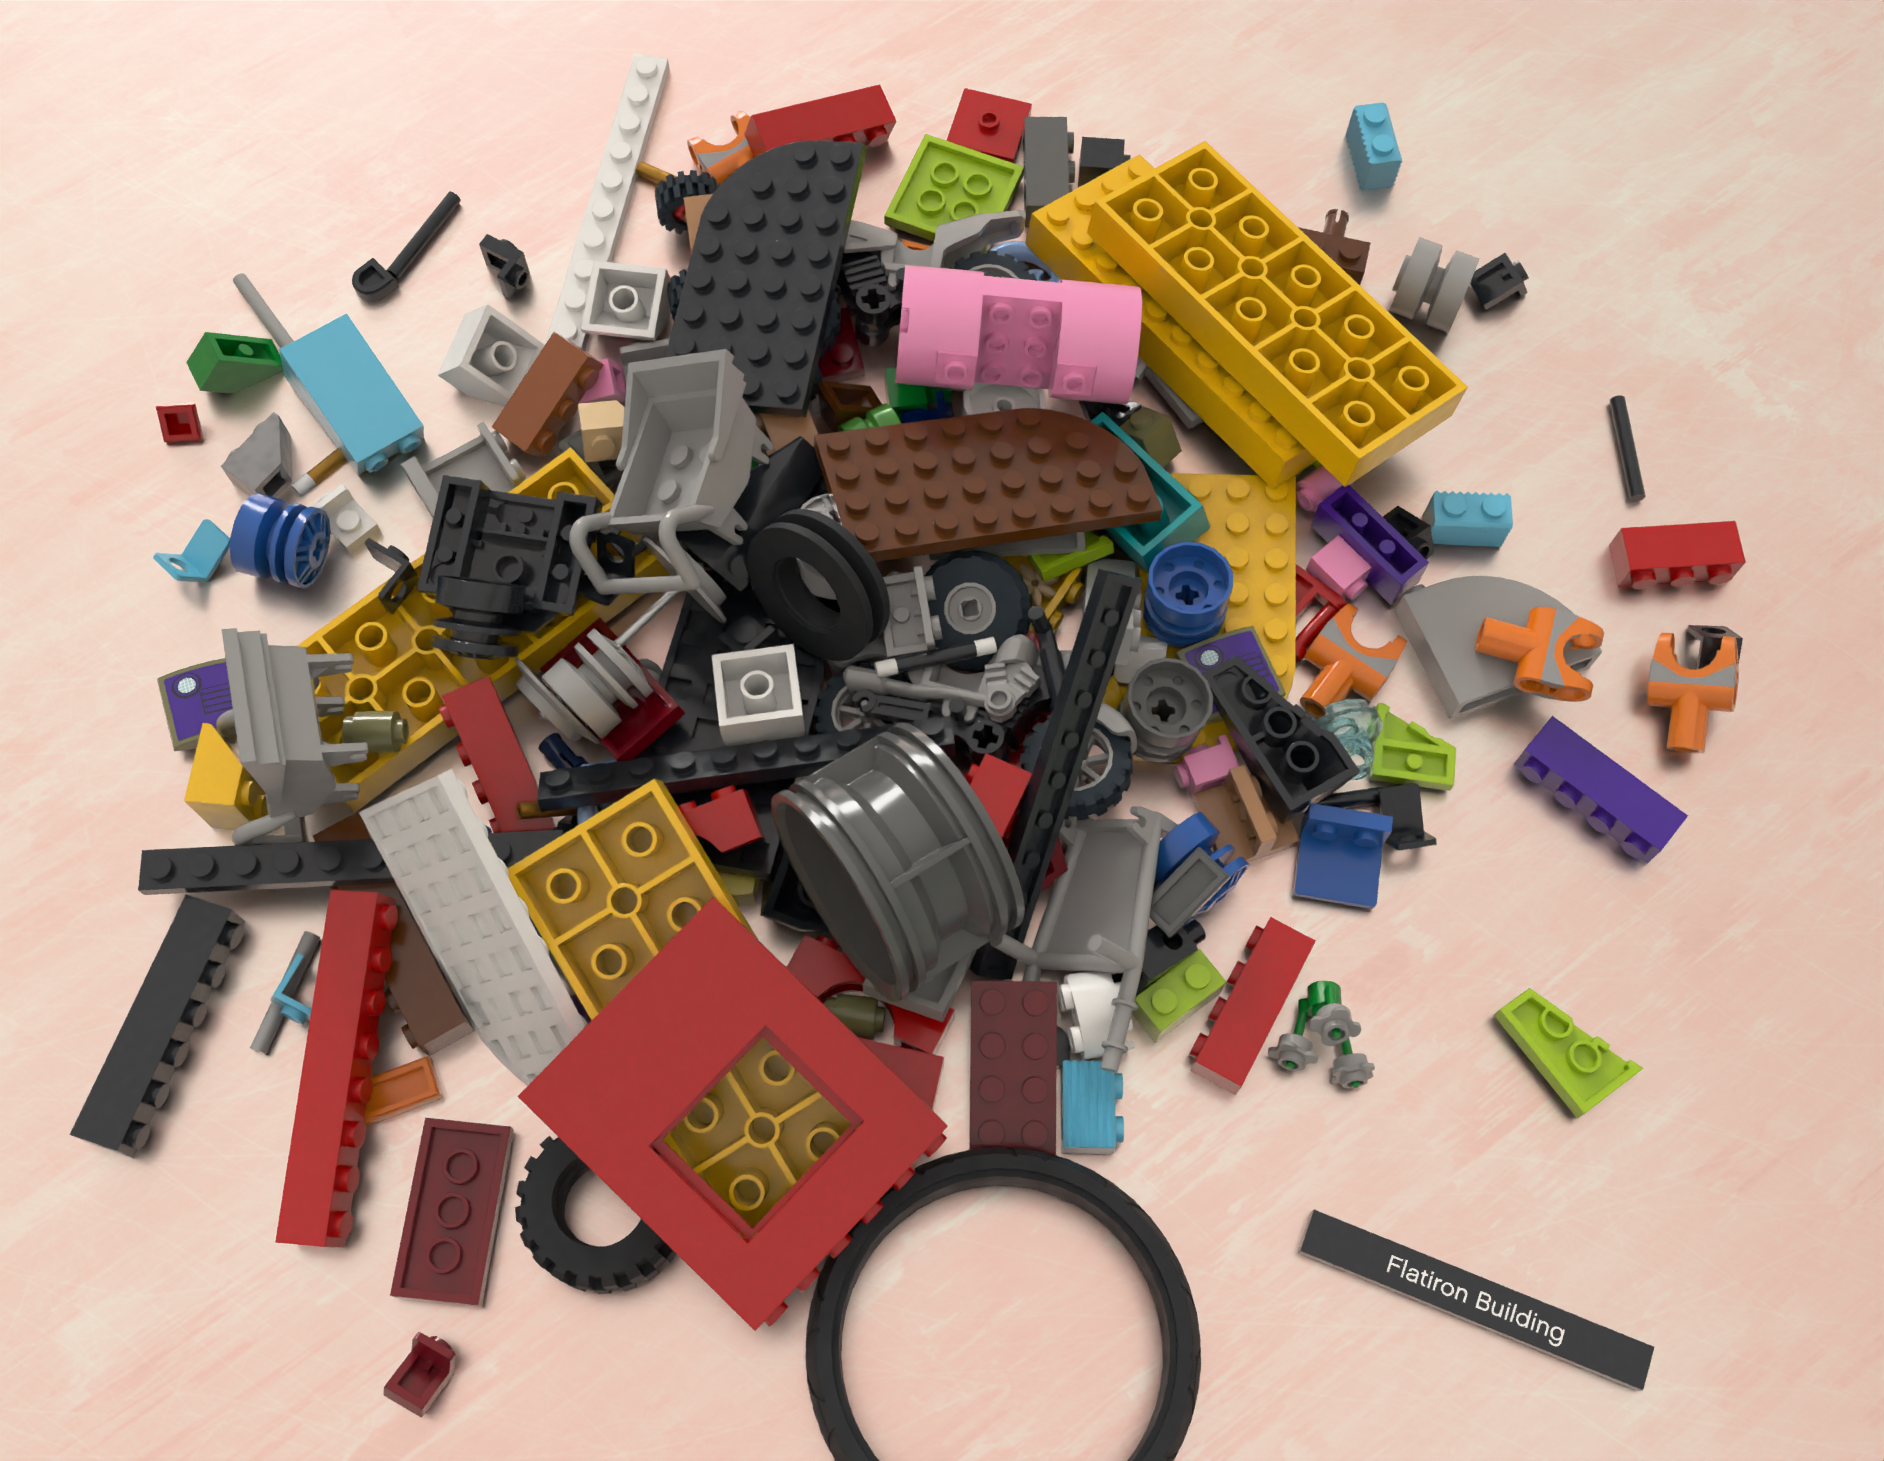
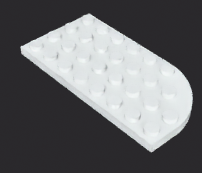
(475, 923)

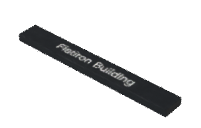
(1477, 1300)

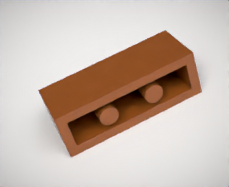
(548, 396)

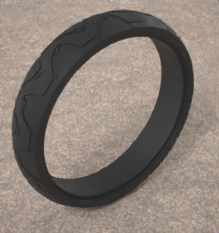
(1032, 1171)

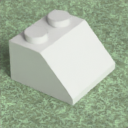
(626, 301)
(489, 356)

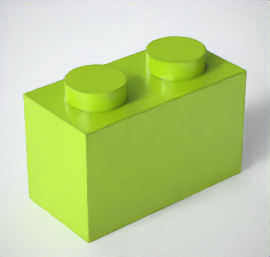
(1178, 995)

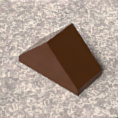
(844, 402)

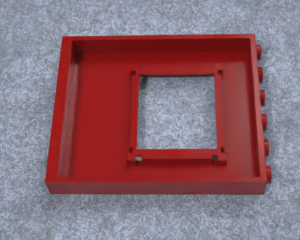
(667, 1047)

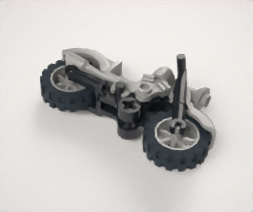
(986, 709)

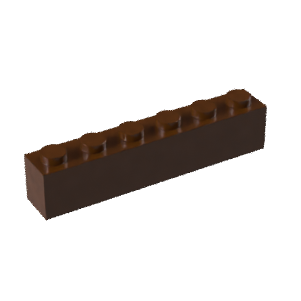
(414, 974)

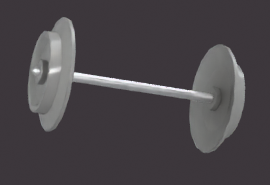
(553, 706)

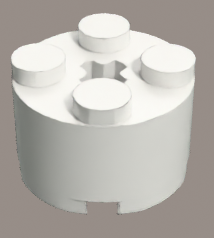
(1090, 1009)

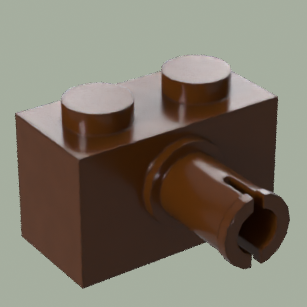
(1344, 251)

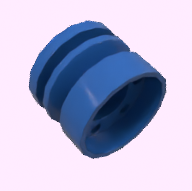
(280, 540)
(1187, 593)
(1183, 841)

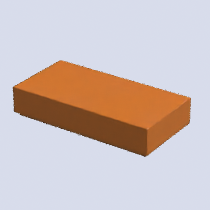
(402, 1090)

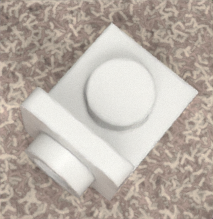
(347, 518)

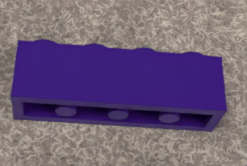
(1600, 790)

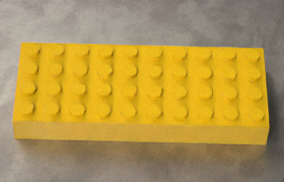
(1061, 241)
(1276, 312)
(405, 674)
(605, 909)

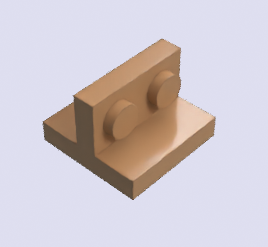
(1244, 817)

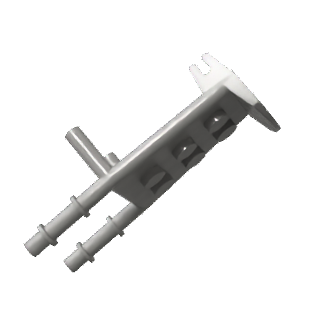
(1100, 911)

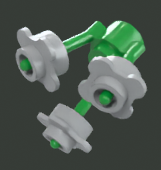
(1335, 1026)

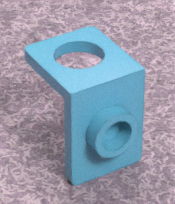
(200, 555)
(291, 1008)

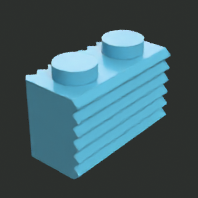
(1373, 146)
(1469, 518)
(1089, 1108)

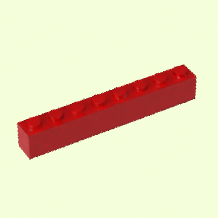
(337, 1070)

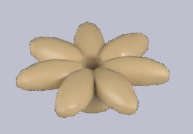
(1036, 585)

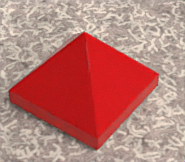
(179, 422)

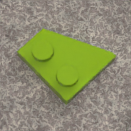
(1410, 755)

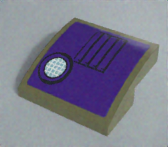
(1217, 649)
(194, 698)

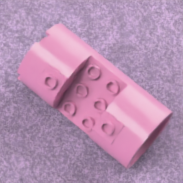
(1019, 333)

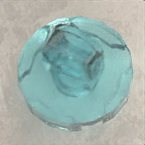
(1355, 727)

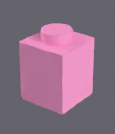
(1340, 568)

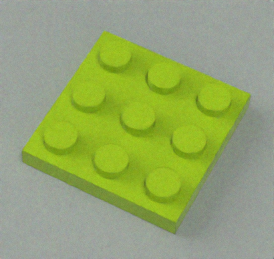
(949, 185)

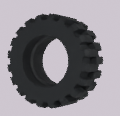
(555, 1245)

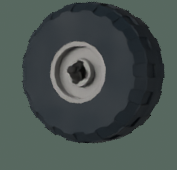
(978, 600)

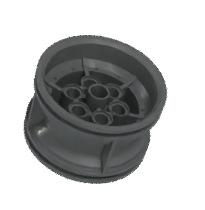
(899, 859)

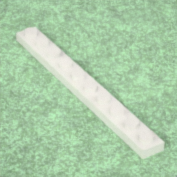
(611, 191)

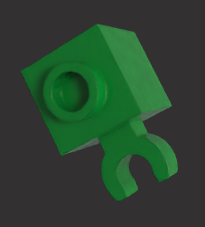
(909, 397)

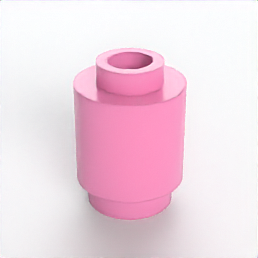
(1316, 488)

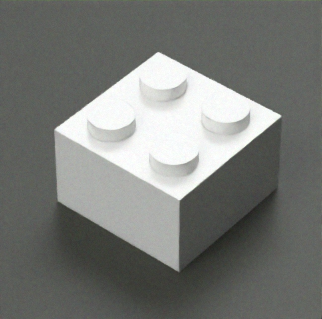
(758, 695)

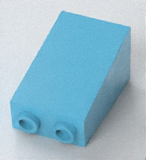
(351, 395)

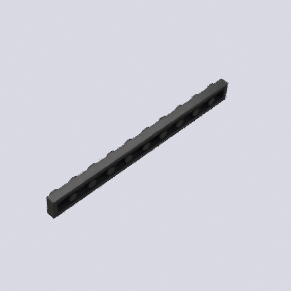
(1063, 750)
(716, 766)
(294, 864)

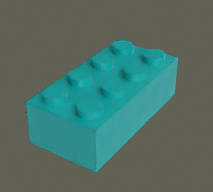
(1182, 514)

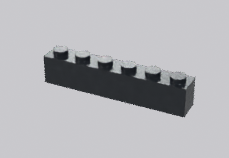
(159, 1027)

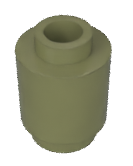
(379, 729)
(858, 1013)

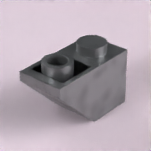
(263, 460)

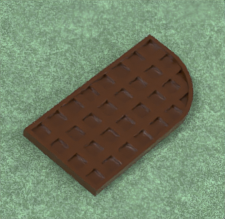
(981, 481)

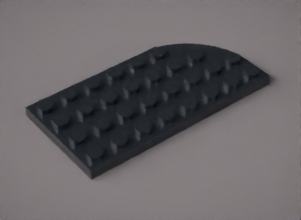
(771, 268)
(690, 682)

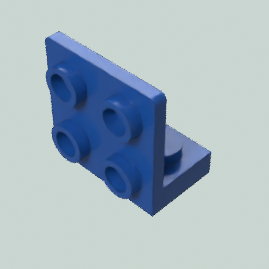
(1340, 855)

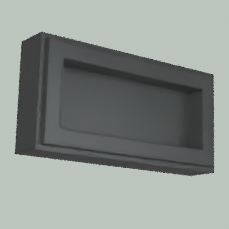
(1186, 891)

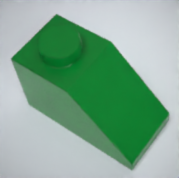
(232, 362)

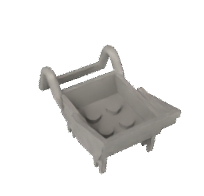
(682, 463)
(281, 731)

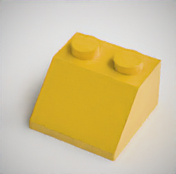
(221, 786)

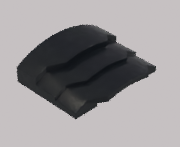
(511, 542)

